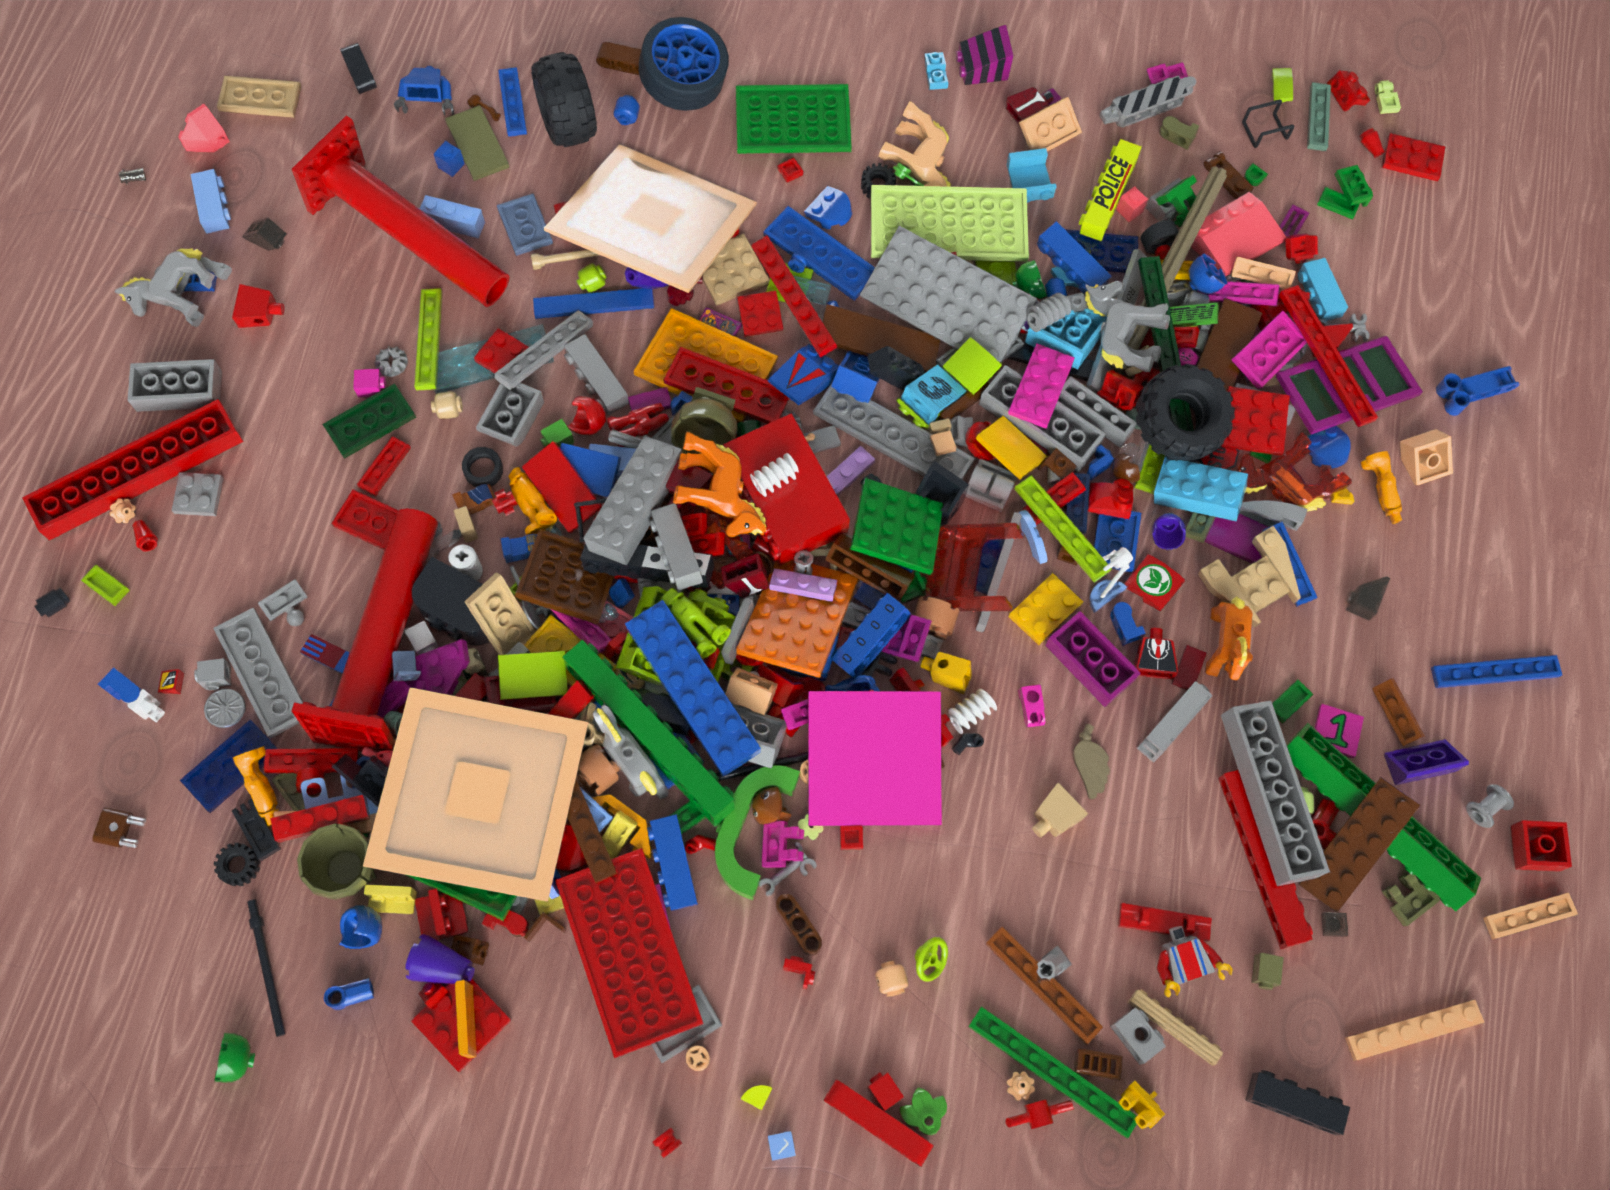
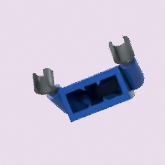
(424, 85)

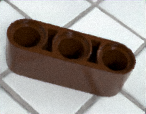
(619, 57)
(793, 914)

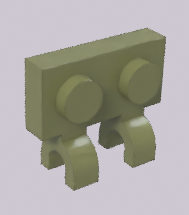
(1412, 905)

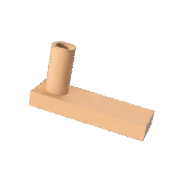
(1262, 273)

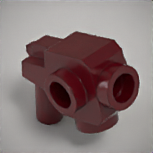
(677, 296)

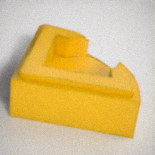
(1342, 496)

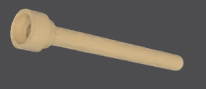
(539, 260)

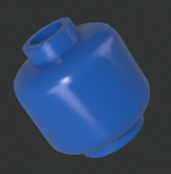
(626, 110)

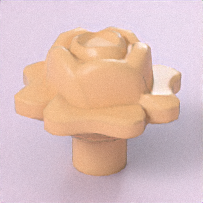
(122, 510)
(1020, 1086)

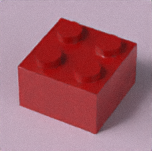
(1541, 846)

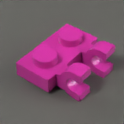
(775, 844)

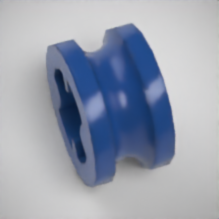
(797, 263)

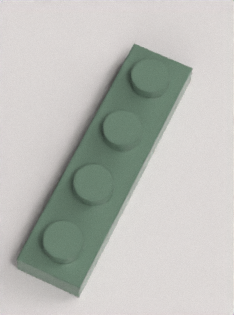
(1319, 116)

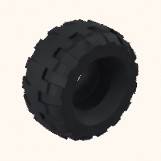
(564, 99)
(1207, 399)

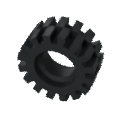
(876, 172)
(227, 855)

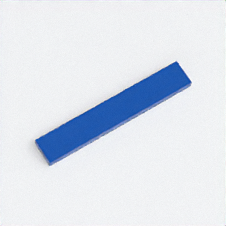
(593, 303)
(1496, 671)

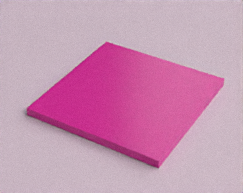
(874, 758)

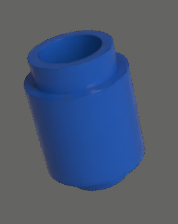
(1054, 286)

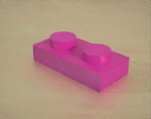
(796, 714)

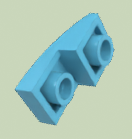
(935, 70)

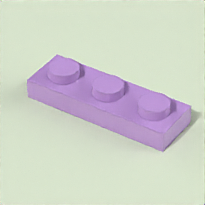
(850, 470)
(803, 584)

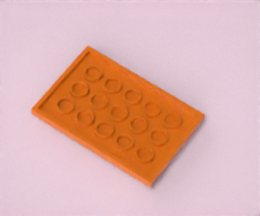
(796, 628)

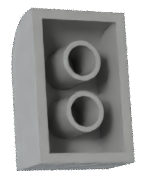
(511, 413)

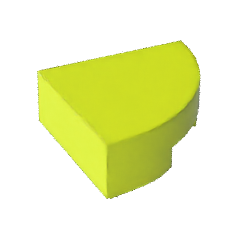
(757, 1095)

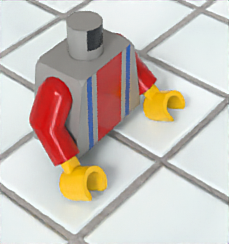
(1186, 960)

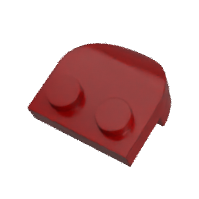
(570, 854)

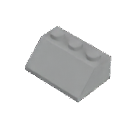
(767, 732)

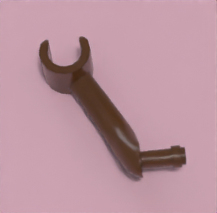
(475, 100)

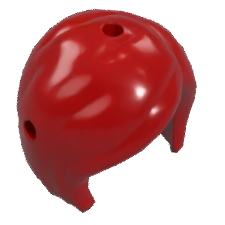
(589, 416)

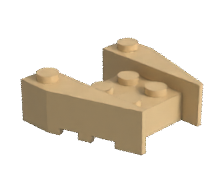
(1258, 583)

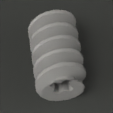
(1048, 311)

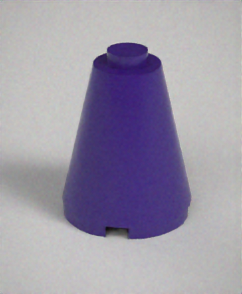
(437, 963)

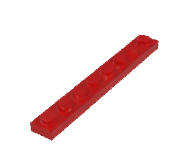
(794, 296)
(1328, 356)

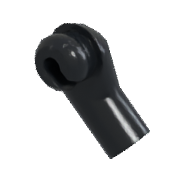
(967, 740)

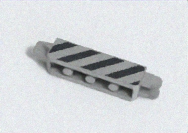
(1148, 101)

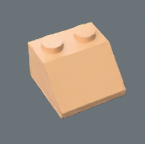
(1427, 456)

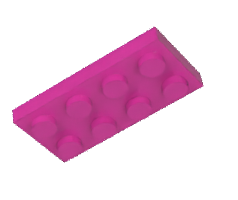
(1270, 350)
(1041, 386)

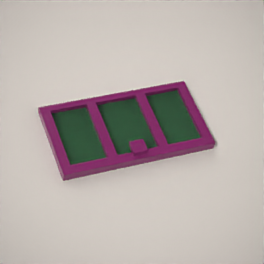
(1375, 368)

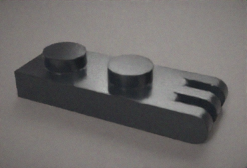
(256, 831)

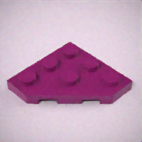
(441, 668)

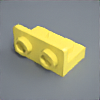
(391, 898)

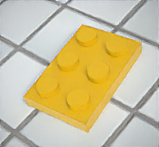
(1045, 609)

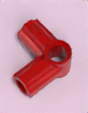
(1322, 820)

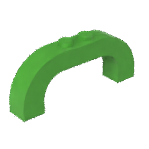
(735, 877)

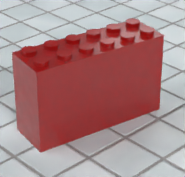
(799, 513)

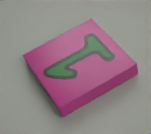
(1340, 728)

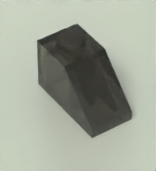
(265, 234)
(1367, 598)

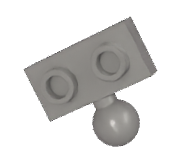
(284, 601)

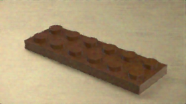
(1361, 843)

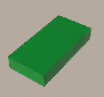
(1337, 203)
(1291, 700)

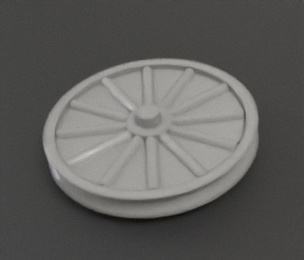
(224, 708)

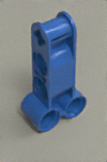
(1474, 388)

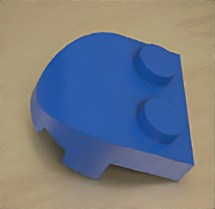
(830, 208)
(1329, 447)

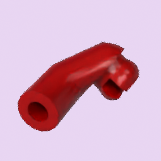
(699, 842)

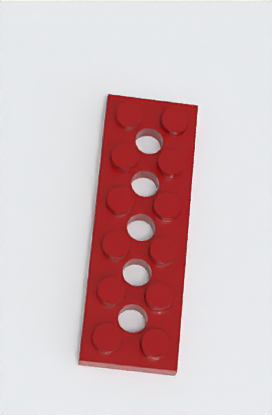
(723, 374)

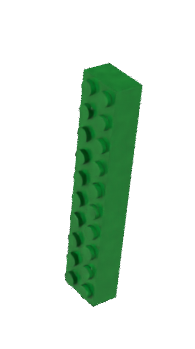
(651, 735)
(1413, 846)

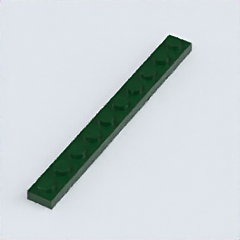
(1156, 294)

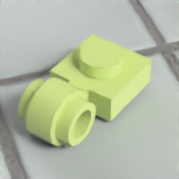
(1387, 99)

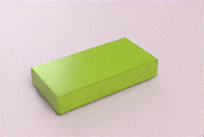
(105, 585)

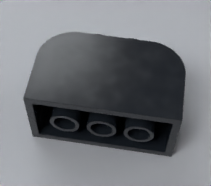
(441, 600)

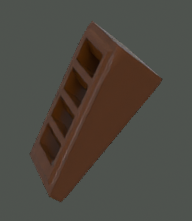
(1080, 1058)

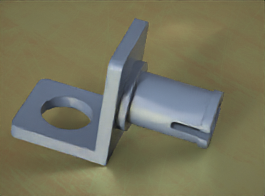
(404, 666)

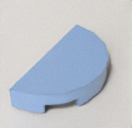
(1096, 601)

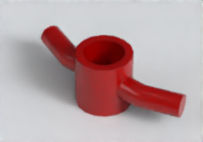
(1039, 1114)

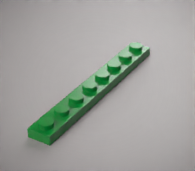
(1053, 1072)

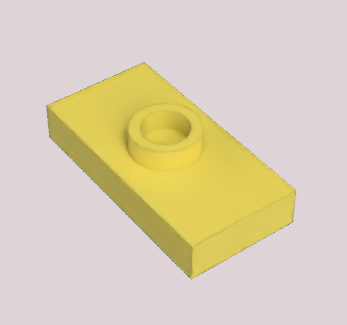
(618, 833)

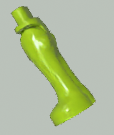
(686, 613)

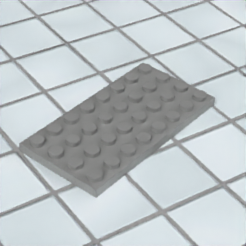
(946, 295)

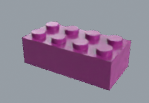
(1092, 659)

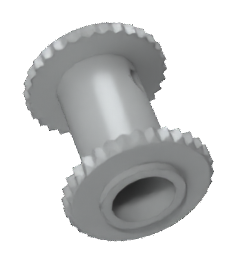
(1482, 812)

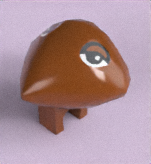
(768, 807)

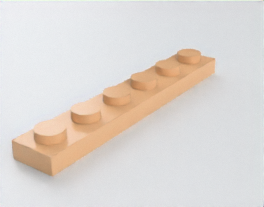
(1414, 1030)

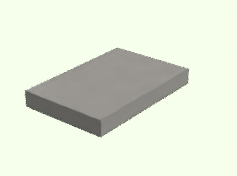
(673, 1045)

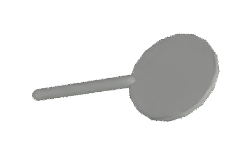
(527, 607)

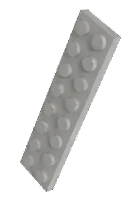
(888, 433)

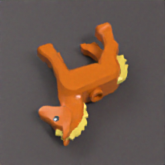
(724, 486)
(1233, 638)

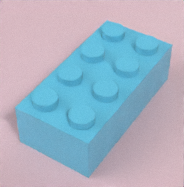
(1200, 489)

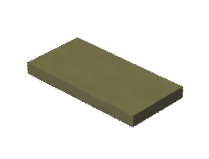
(477, 143)

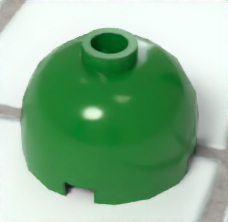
(1029, 280)
(233, 1058)

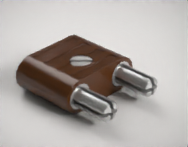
(114, 827)

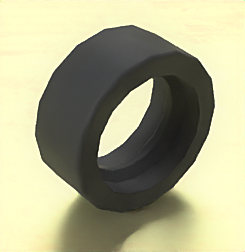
(1158, 235)
(478, 453)

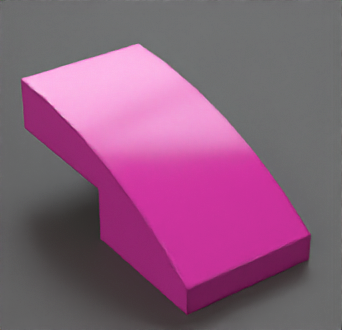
(1161, 72)

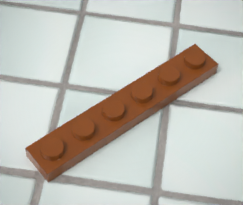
(1049, 991)

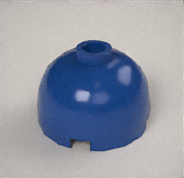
(1206, 276)

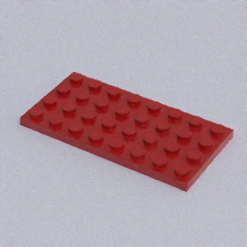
(629, 955)

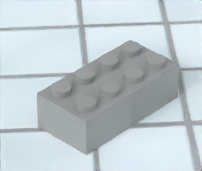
(174, 385)

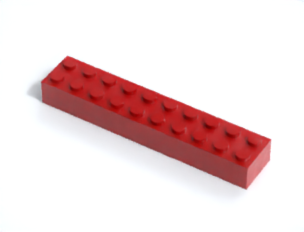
(132, 469)

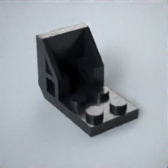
(945, 488)

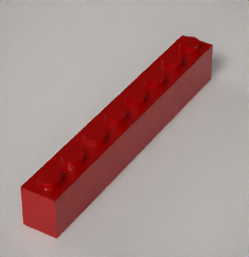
(1279, 901)

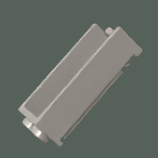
(1175, 721)

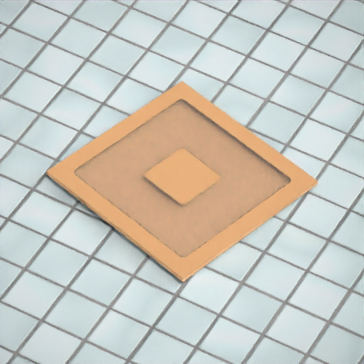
(651, 217)
(477, 795)

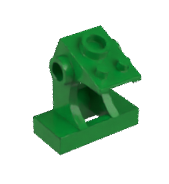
(1176, 196)

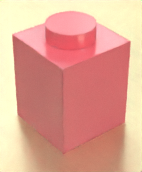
(1131, 204)

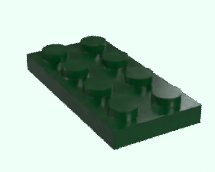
(369, 421)

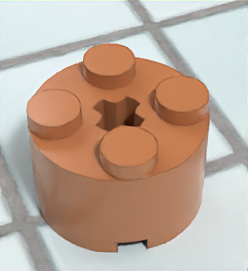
(940, 614)
(596, 771)

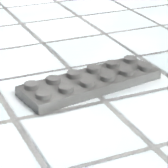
(260, 671)

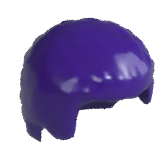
(1169, 531)

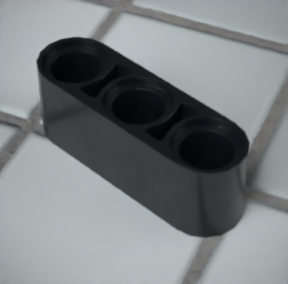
(358, 68)

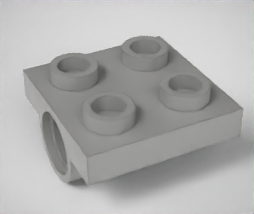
(990, 485)

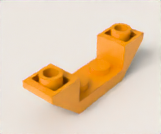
(641, 838)

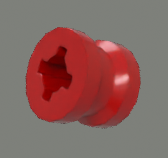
(667, 1142)

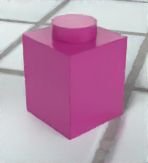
(368, 382)

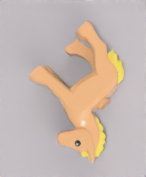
(929, 152)

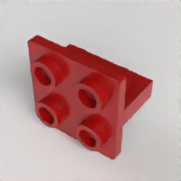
(441, 915)

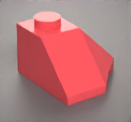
(202, 132)

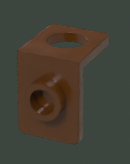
(1059, 464)
(536, 924)

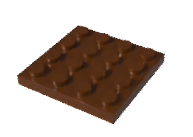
(558, 580)

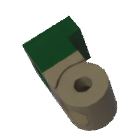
(475, 665)

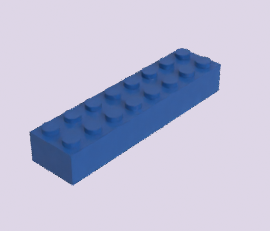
(693, 688)

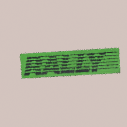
(1194, 314)

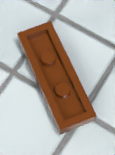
(1398, 712)

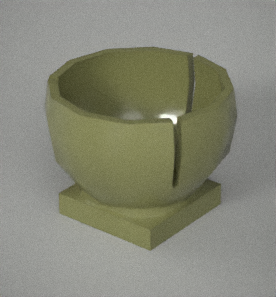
(706, 417)
(333, 862)

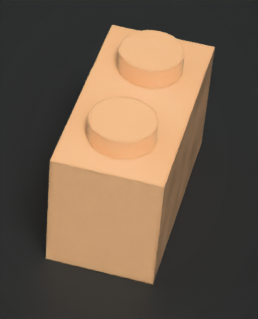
(750, 691)

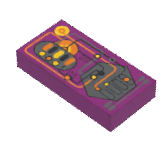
(720, 322)

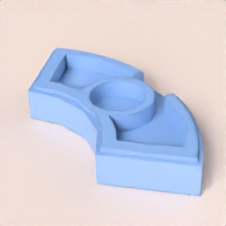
(1033, 537)

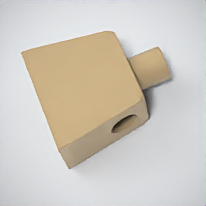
(1058, 813)

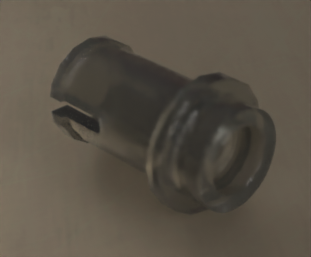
(132, 175)

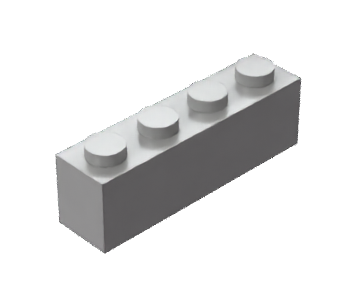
(596, 374)
(1097, 411)
(676, 546)

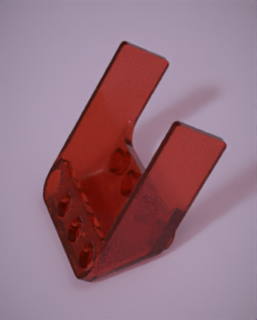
(959, 562)

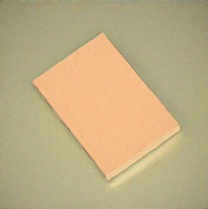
(1051, 126)

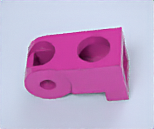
(1032, 705)

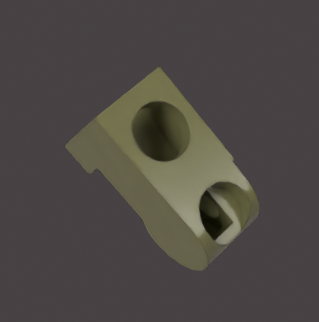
(1178, 132)

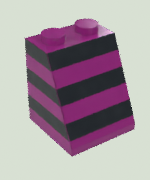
(985, 57)

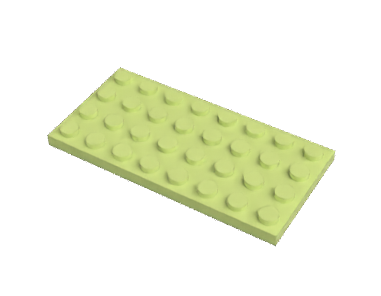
(962, 220)

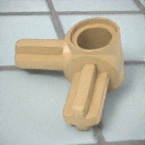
(593, 736)

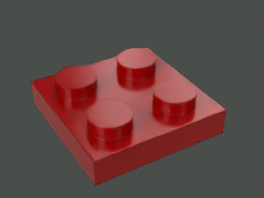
(760, 313)
(499, 351)

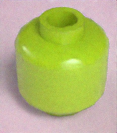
(591, 277)

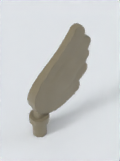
(1091, 763)

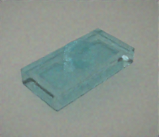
(814, 290)

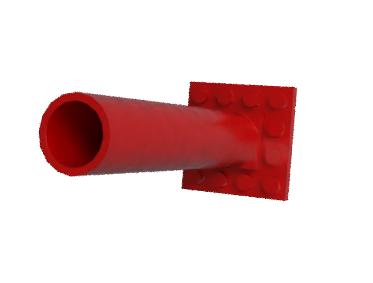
(338, 170)
(353, 714)

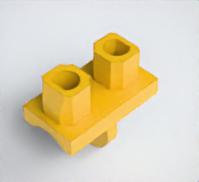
(1143, 1104)

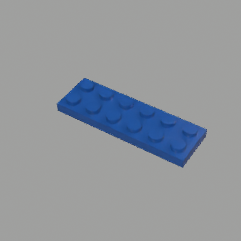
(823, 253)

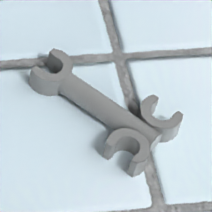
(1359, 327)
(784, 872)

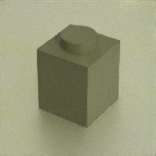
(1267, 970)

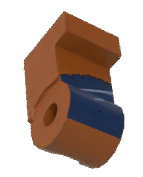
(475, 499)

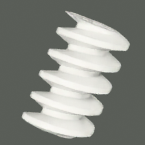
(774, 474)
(466, 561)
(970, 709)

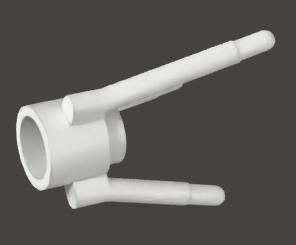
(1119, 559)

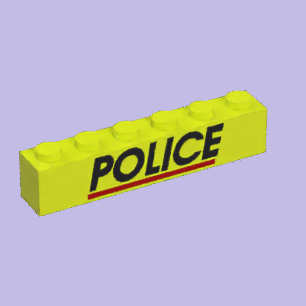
(1110, 190)

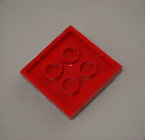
(1258, 421)
(440, 1024)

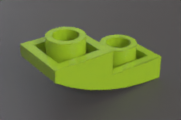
(1282, 84)

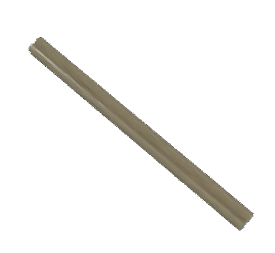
(1183, 243)

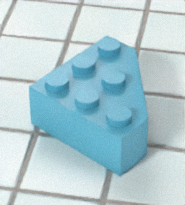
(1072, 335)

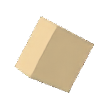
(465, 524)

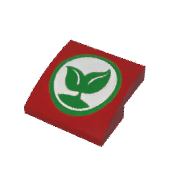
(1154, 582)

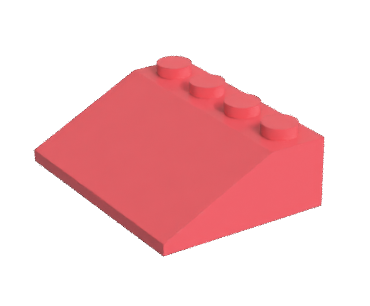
(1238, 230)

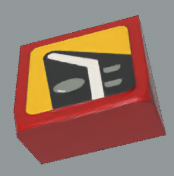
(171, 681)

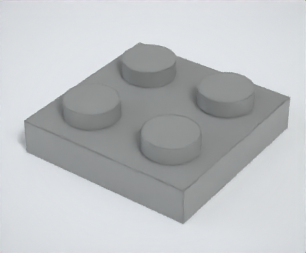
(197, 494)

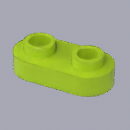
(700, 595)

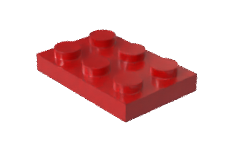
(1413, 157)

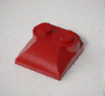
(1111, 498)

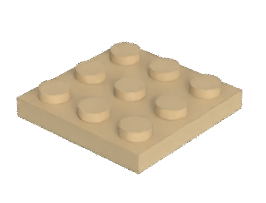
(734, 271)

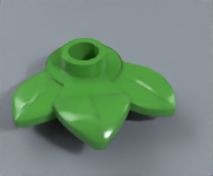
(903, 171)
(924, 1108)

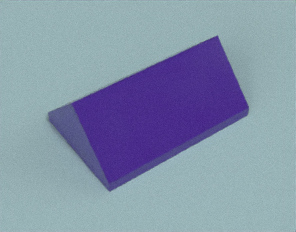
(1424, 762)

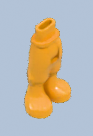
(1385, 485)
(530, 502)
(257, 783)

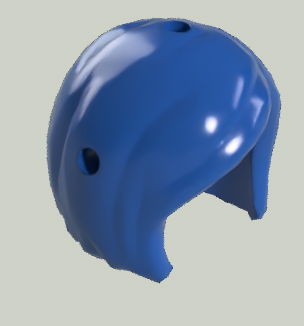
(360, 927)

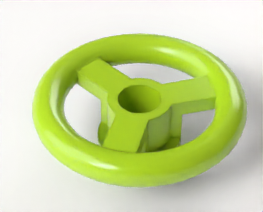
(928, 957)

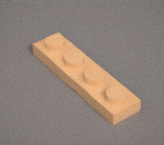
(1530, 916)

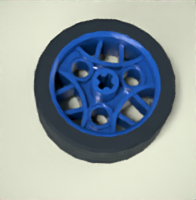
(696, 48)

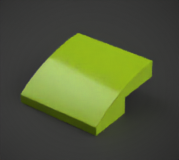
(972, 365)

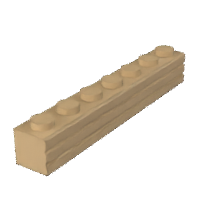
(1176, 1027)

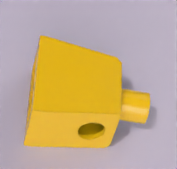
(949, 671)

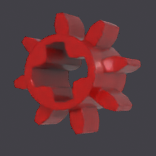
(504, 502)

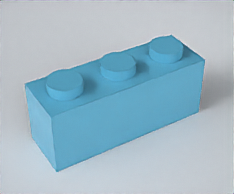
(1323, 289)

